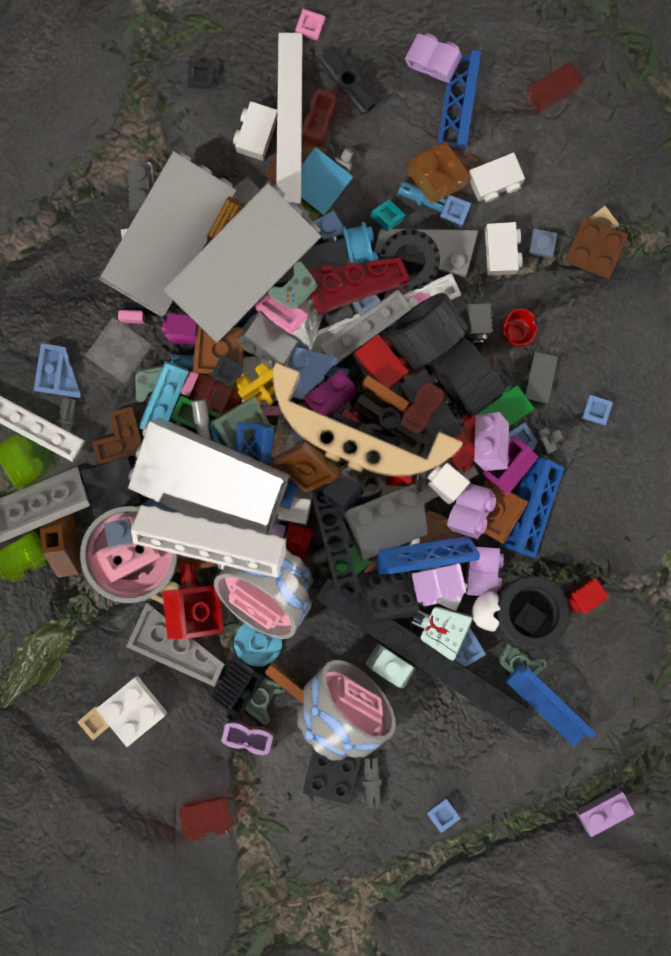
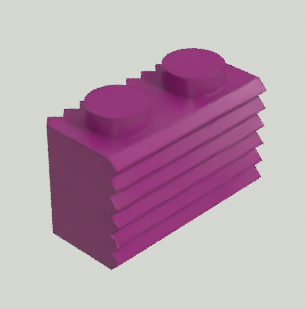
(179, 329)
(331, 395)
(519, 461)

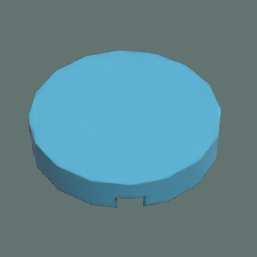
(255, 647)

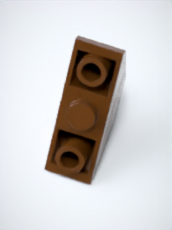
(61, 546)

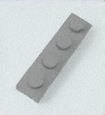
(366, 326)

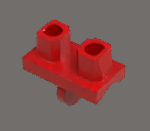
(298, 539)

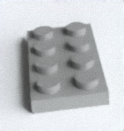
(42, 503)

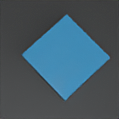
(322, 180)

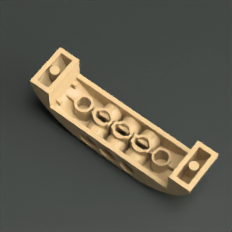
(312, 425)

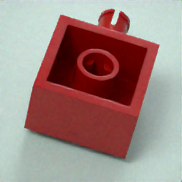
(192, 608)

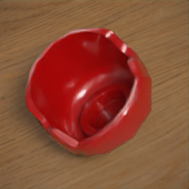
(518, 328)

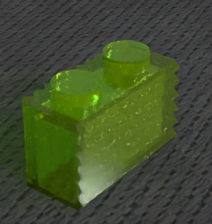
(19, 462)
(20, 557)

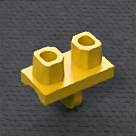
(260, 388)

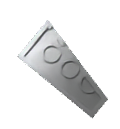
(453, 245)
(181, 654)

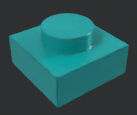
(387, 215)

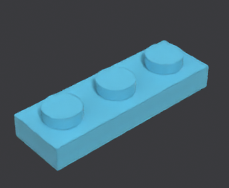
(165, 393)

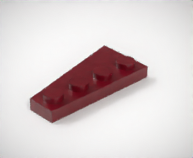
(355, 282)

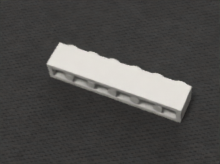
(209, 541)

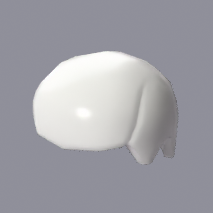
(484, 609)

